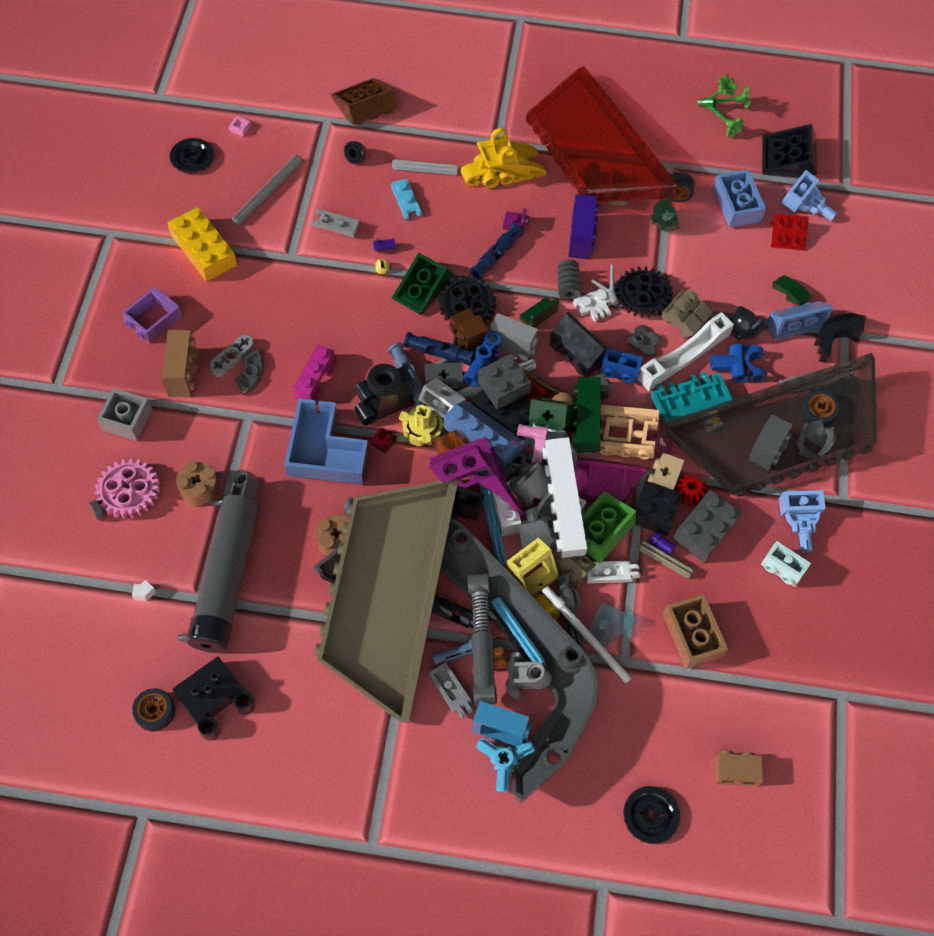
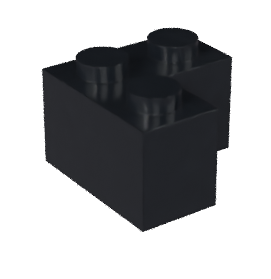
(467, 504)

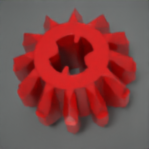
(697, 488)

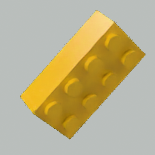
(202, 244)

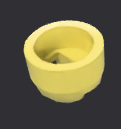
(382, 270)

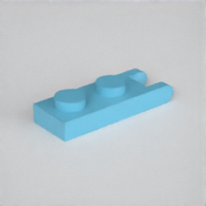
(405, 198)

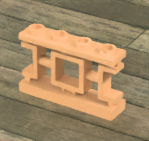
(627, 417)

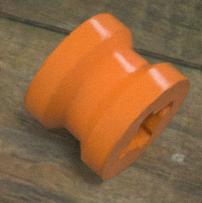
(499, 660)

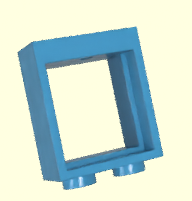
(501, 724)

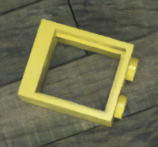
(529, 558)

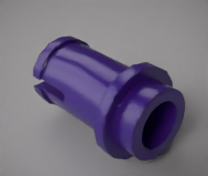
(380, 245)
(662, 543)

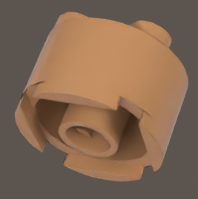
(197, 483)
(327, 532)

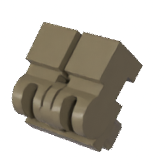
(686, 313)

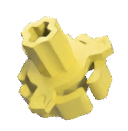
(422, 422)

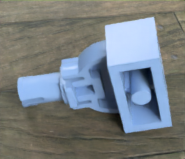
(807, 197)
(802, 512)

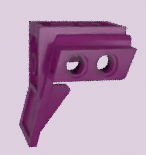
(470, 461)

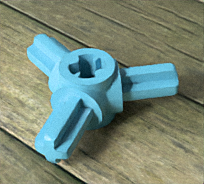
(504, 770)

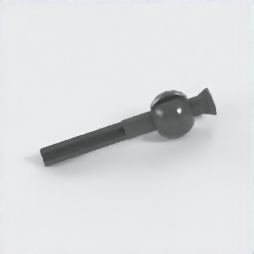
(573, 602)

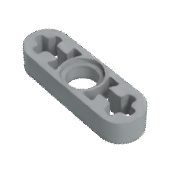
(229, 363)

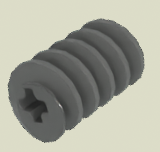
(568, 279)

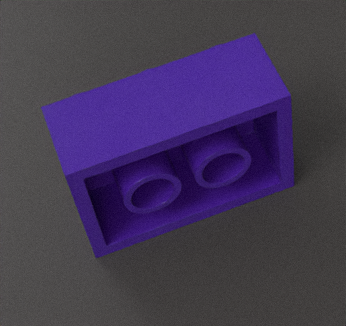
(582, 227)

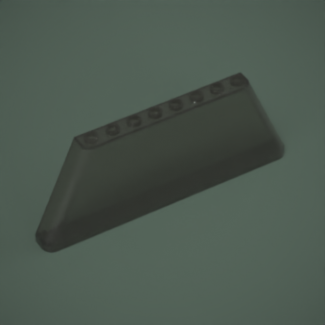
(725, 433)

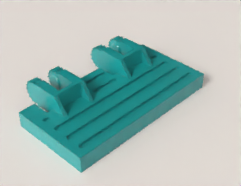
(691, 396)

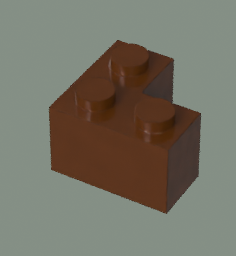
(468, 329)

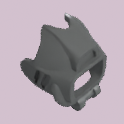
(819, 435)

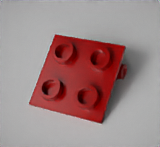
(789, 231)

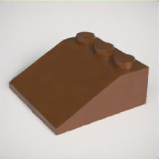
(365, 100)

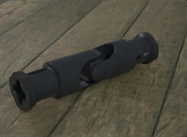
(446, 609)

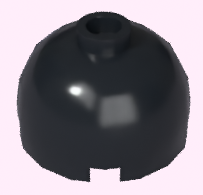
(745, 324)

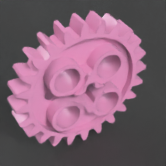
(137, 499)

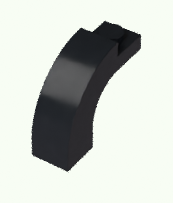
(842, 325)

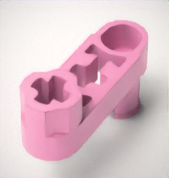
(539, 434)

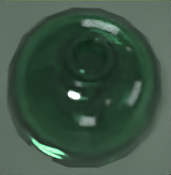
(665, 216)

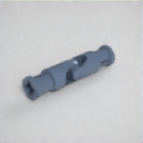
(401, 360)

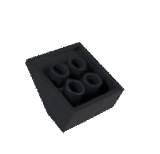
(790, 152)

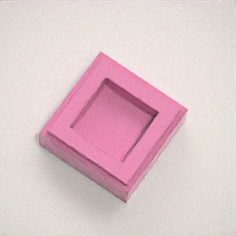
(240, 126)

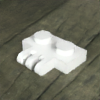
(593, 304)

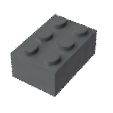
(707, 526)

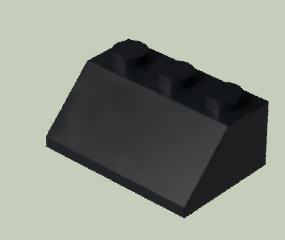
(578, 345)

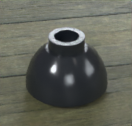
(354, 152)

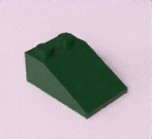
(422, 284)

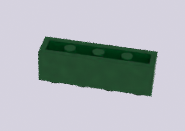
(588, 415)

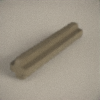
(666, 559)

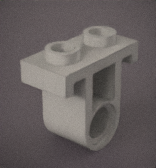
(523, 675)

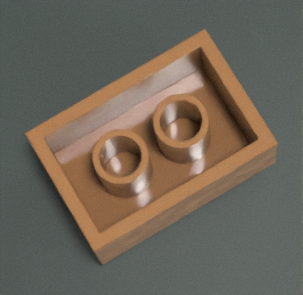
(179, 363)
(695, 631)

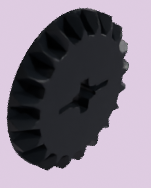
(191, 146)
(662, 804)

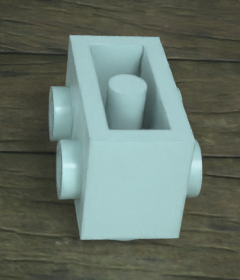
(785, 564)

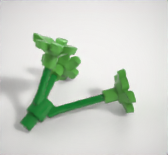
(726, 86)

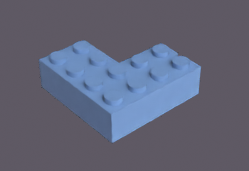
(319, 454)

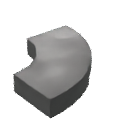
(251, 373)

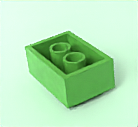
(606, 525)

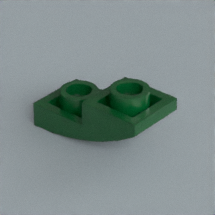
(794, 291)

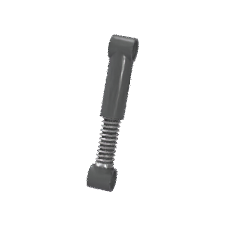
(482, 643)

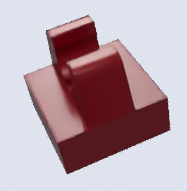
(383, 440)

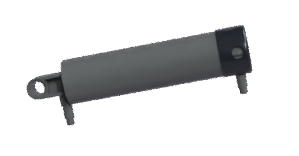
(225, 567)

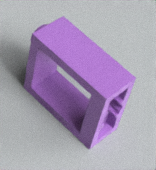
(143, 304)

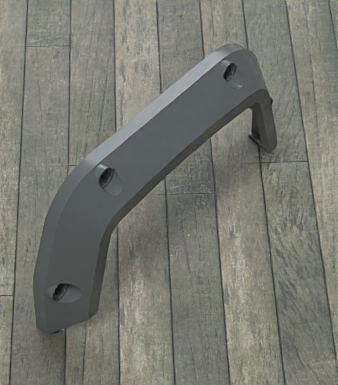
(572, 681)

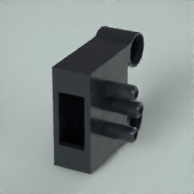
(377, 407)
(209, 693)

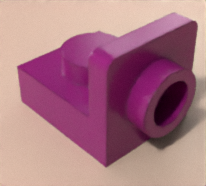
(517, 218)

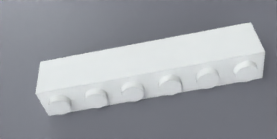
(565, 498)

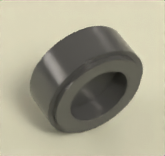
(96, 509)

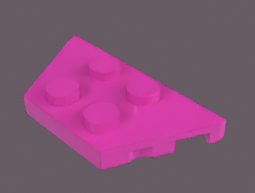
(612, 478)

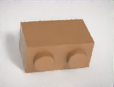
(738, 769)

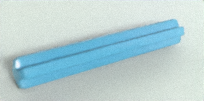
(517, 630)

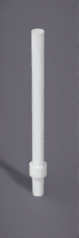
(559, 603)

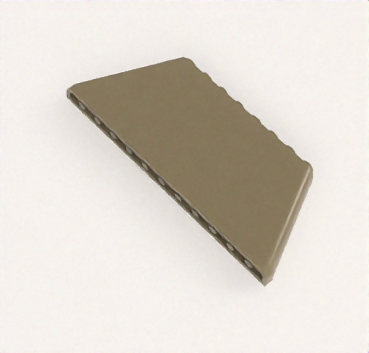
(386, 592)

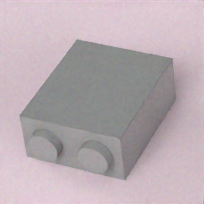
(516, 337)

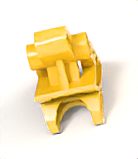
(502, 156)

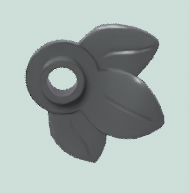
(644, 340)

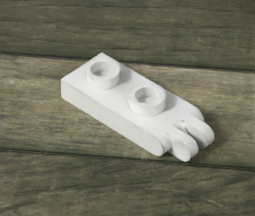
(613, 572)

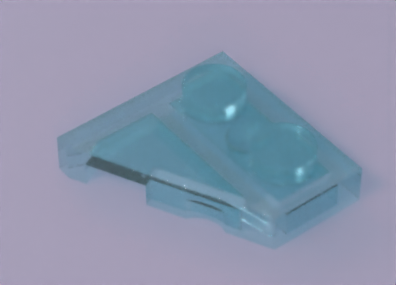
(610, 624)

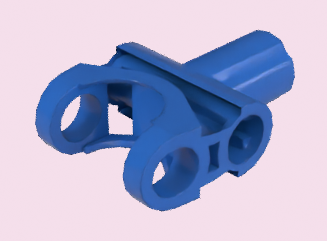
(483, 358)
(738, 365)

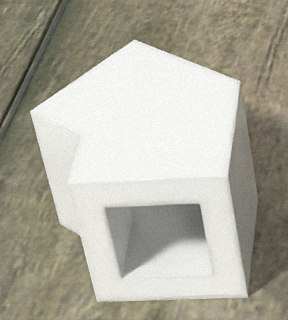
(143, 591)

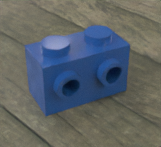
(621, 365)

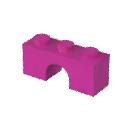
(319, 364)

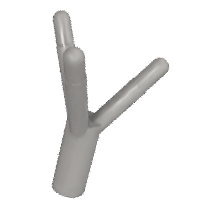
(611, 291)

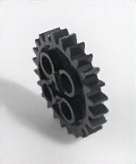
(644, 287)
(484, 299)

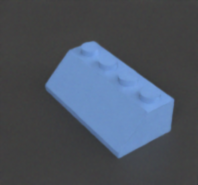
(475, 424)

